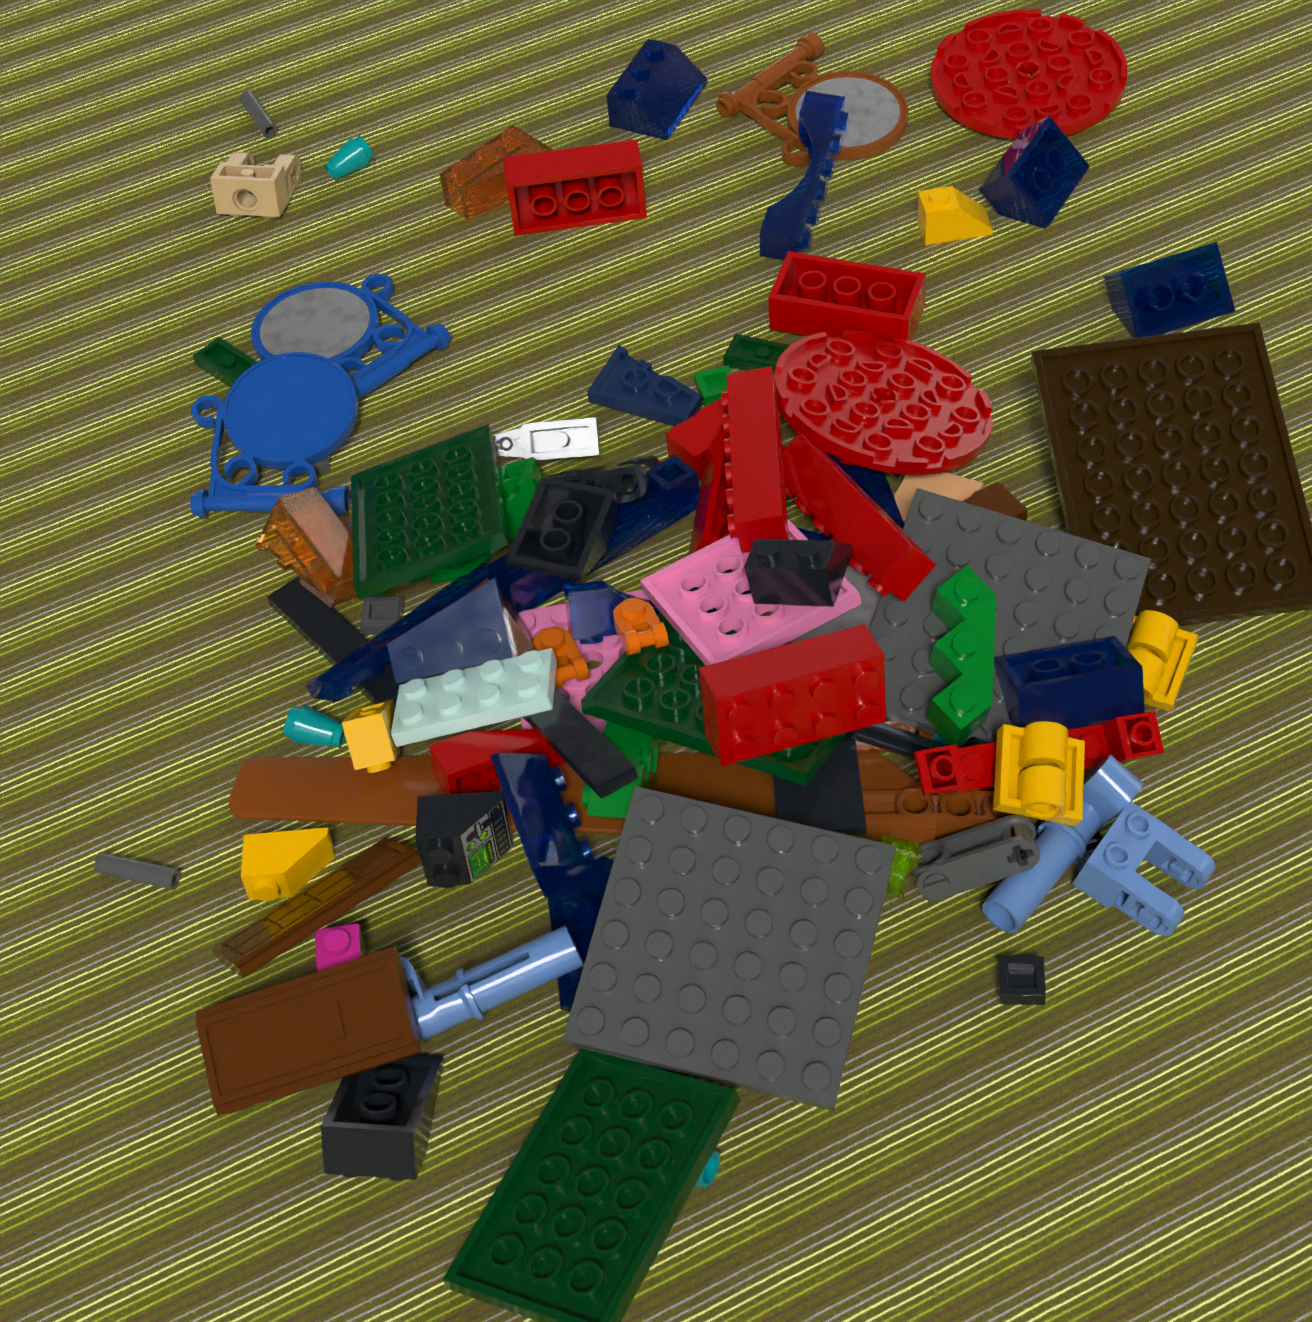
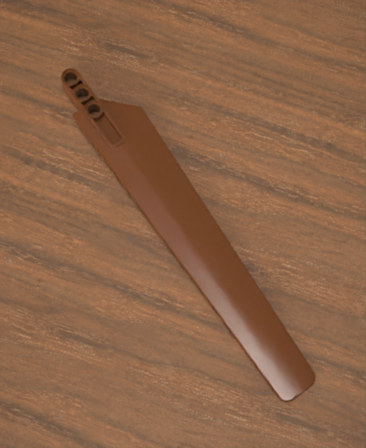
(337, 793)

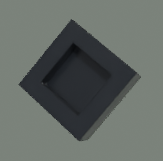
(1021, 980)

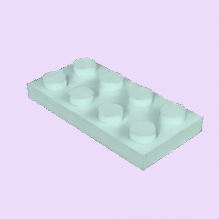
(474, 697)

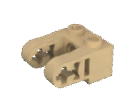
(270, 185)

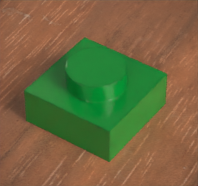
(711, 383)

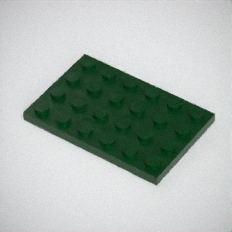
(426, 512)
(663, 698)
(593, 1191)

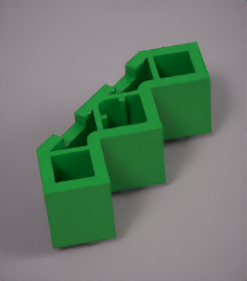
(518, 487)
(963, 656)
(643, 753)

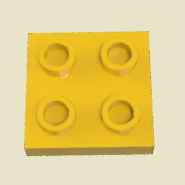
(1163, 654)
(1039, 772)

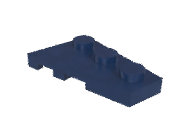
(640, 391)
(455, 638)

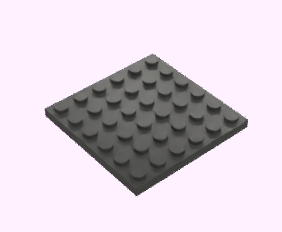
(1046, 590)
(732, 947)

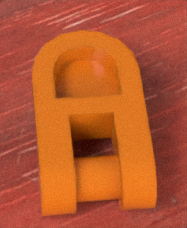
(638, 626)
(569, 661)

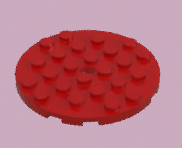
(984, 82)
(883, 403)

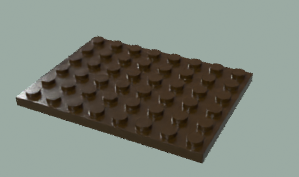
(1183, 461)

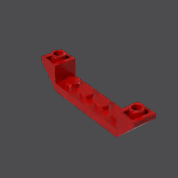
(972, 768)

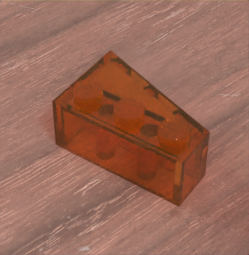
(479, 179)
(311, 543)

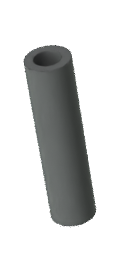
(258, 114)
(137, 870)

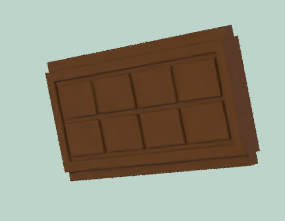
(315, 906)
(307, 1032)

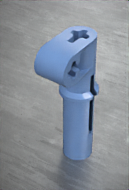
(1105, 794)
(491, 983)

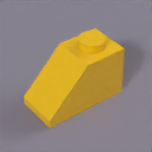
(950, 216)
(370, 737)
(283, 861)

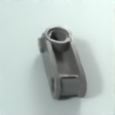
(976, 857)

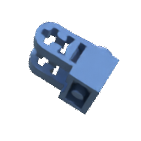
(1112, 875)

